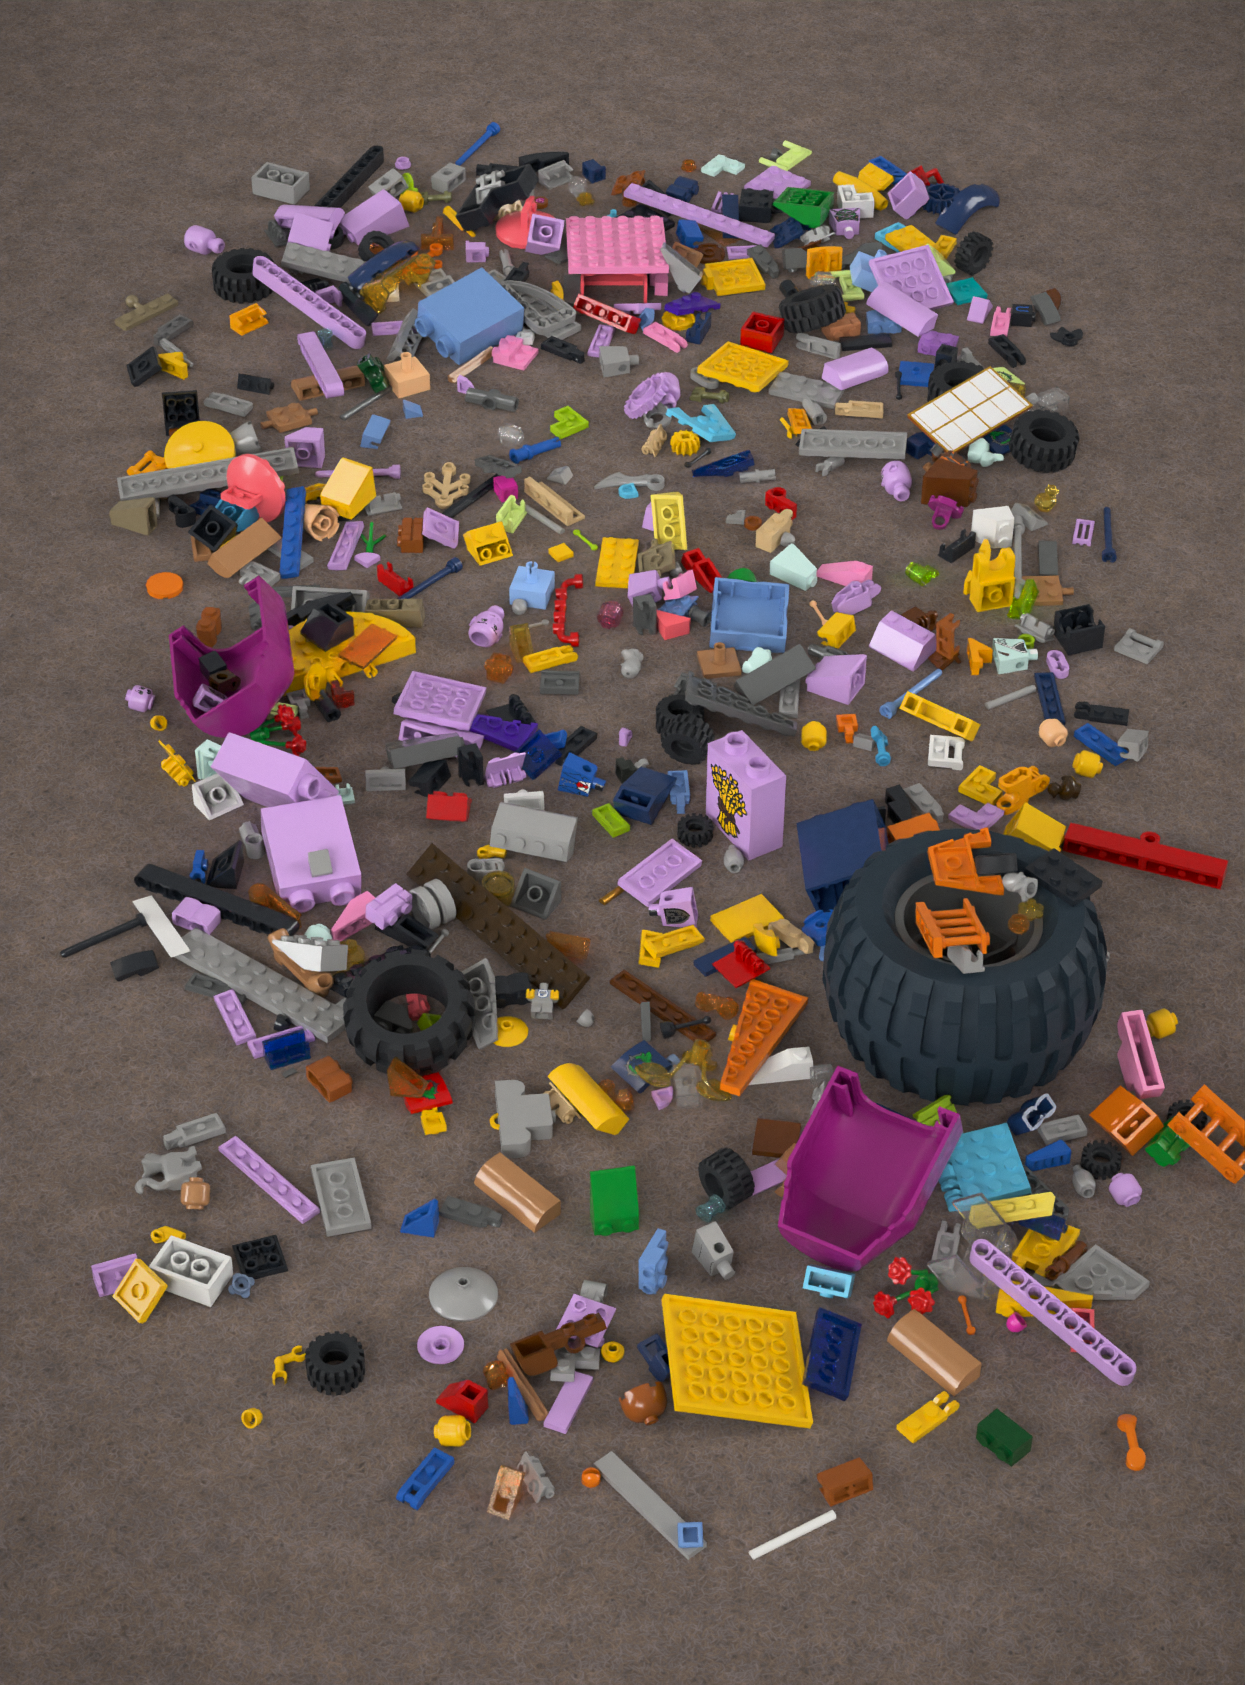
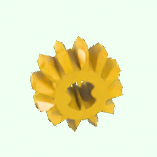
(685, 442)

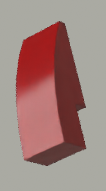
(702, 567)

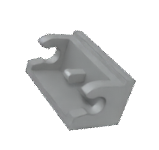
(555, 175)
(1136, 742)
(965, 959)

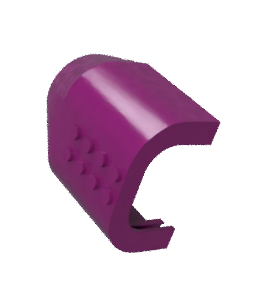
(259, 660)
(860, 1175)

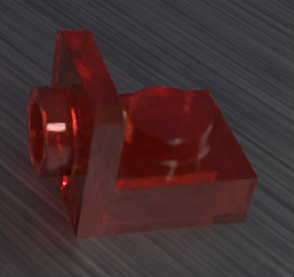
(342, 698)

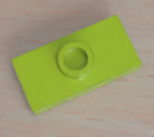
(611, 820)

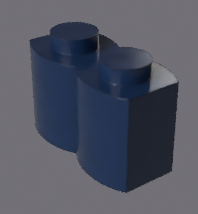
(683, 189)
(1031, 1114)

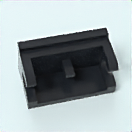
(958, 548)
(470, 764)
(430, 777)

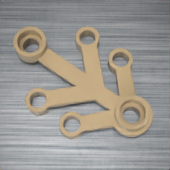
(445, 500)

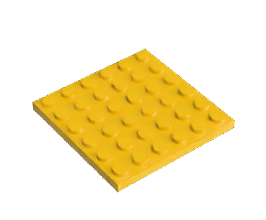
(736, 1361)

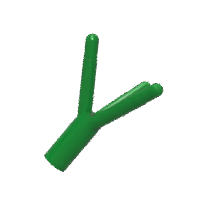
(370, 543)

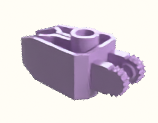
(855, 597)

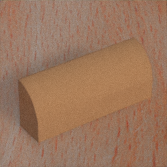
(309, 388)
(243, 548)
(517, 1192)
(934, 1352)

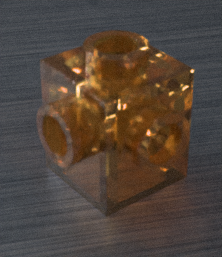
(498, 668)

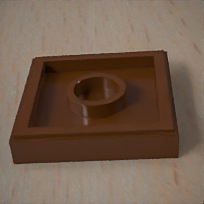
(774, 1137)

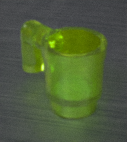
(918, 572)

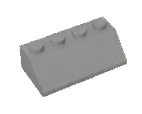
(303, 595)
(534, 832)

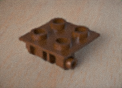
(923, 619)

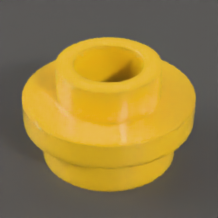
(612, 1356)

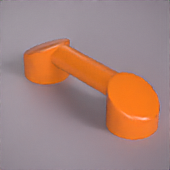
(1136, 1456)

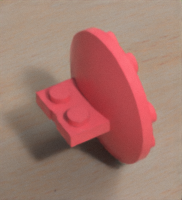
(514, 227)
(255, 484)

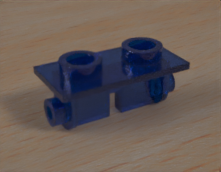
(1050, 1226)

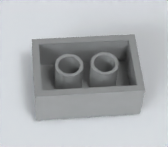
(280, 183)

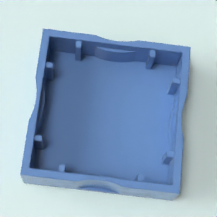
(749, 615)

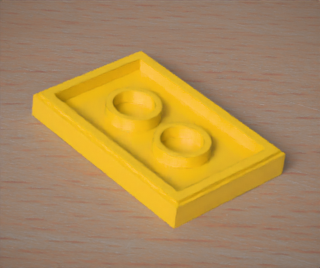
(739, 919)

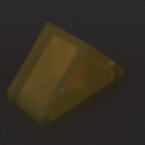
(520, 641)

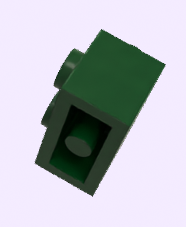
(1004, 1437)

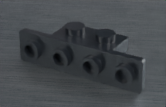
(357, 303)

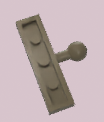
(144, 312)

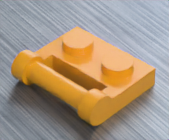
(157, 463)

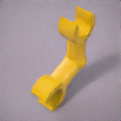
(280, 1361)

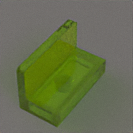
(1025, 601)

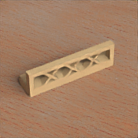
(552, 501)

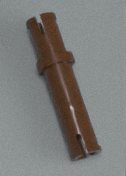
(1062, 1263)

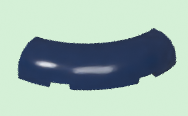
(966, 204)
(381, 262)

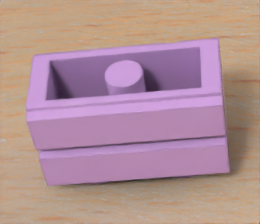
(389, 906)

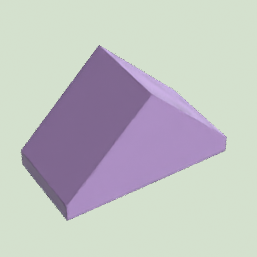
(979, 310)

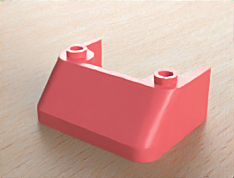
(615, 279)

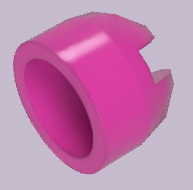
(1016, 1323)

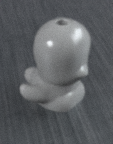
(631, 664)
(1020, 884)

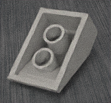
(683, 272)

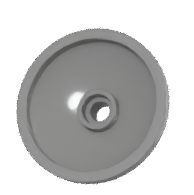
(463, 1294)

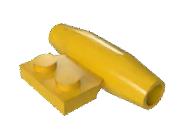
(869, 180)

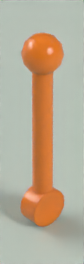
(970, 1329)

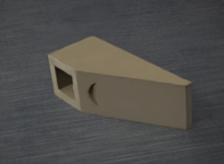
(402, 611)

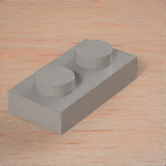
(1063, 1128)

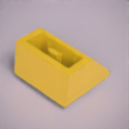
(488, 543)

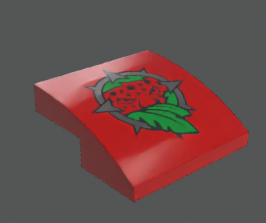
(434, 1096)

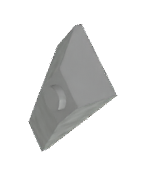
(483, 989)

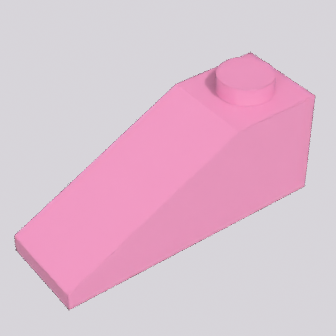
(845, 572)
(352, 918)

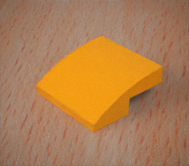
(823, 259)

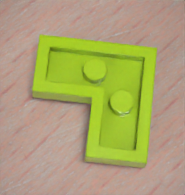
(569, 422)

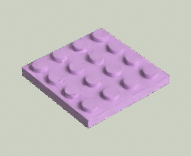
(915, 275)
(440, 701)

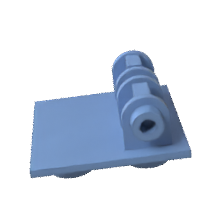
(679, 606)

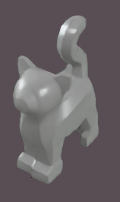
(175, 1166)

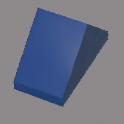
(422, 1220)

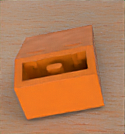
(1127, 1120)

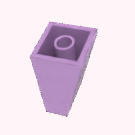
(377, 213)

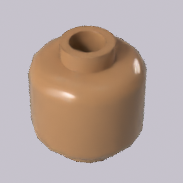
(195, 1193)

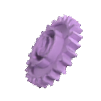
(647, 395)

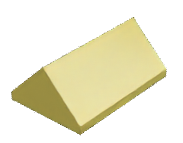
(669, 519)

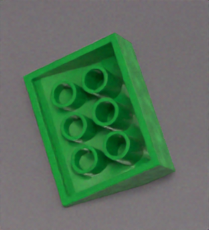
(806, 205)

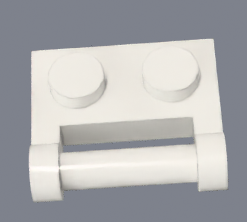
(939, 751)

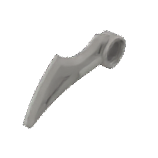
(620, 479)

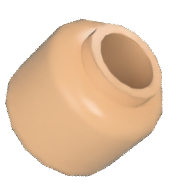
(1053, 732)

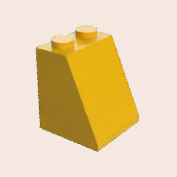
(349, 488)
(1036, 828)

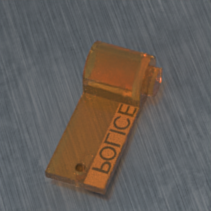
(264, 896)

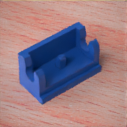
(688, 233)

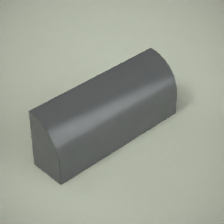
(774, 675)

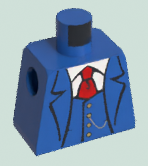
(579, 776)

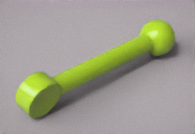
(593, 546)

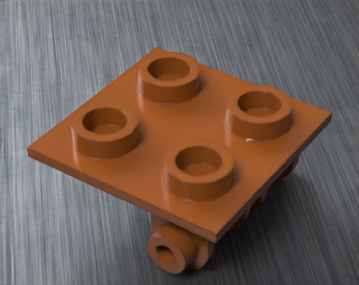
(624, 181)

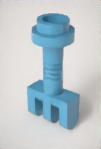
(882, 758)

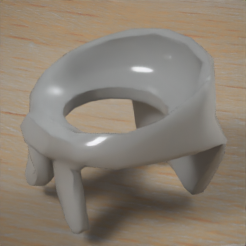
(661, 410)

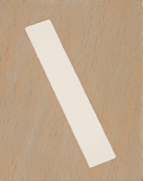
(161, 926)

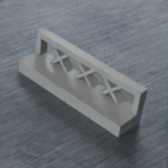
(404, 333)

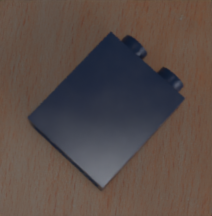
(835, 847)

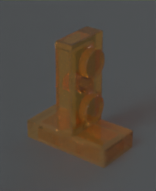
(437, 236)

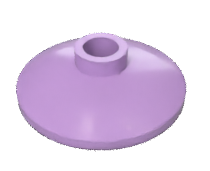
(440, 1337)

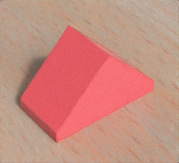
(672, 625)

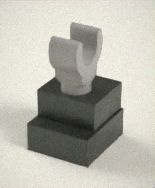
(626, 768)

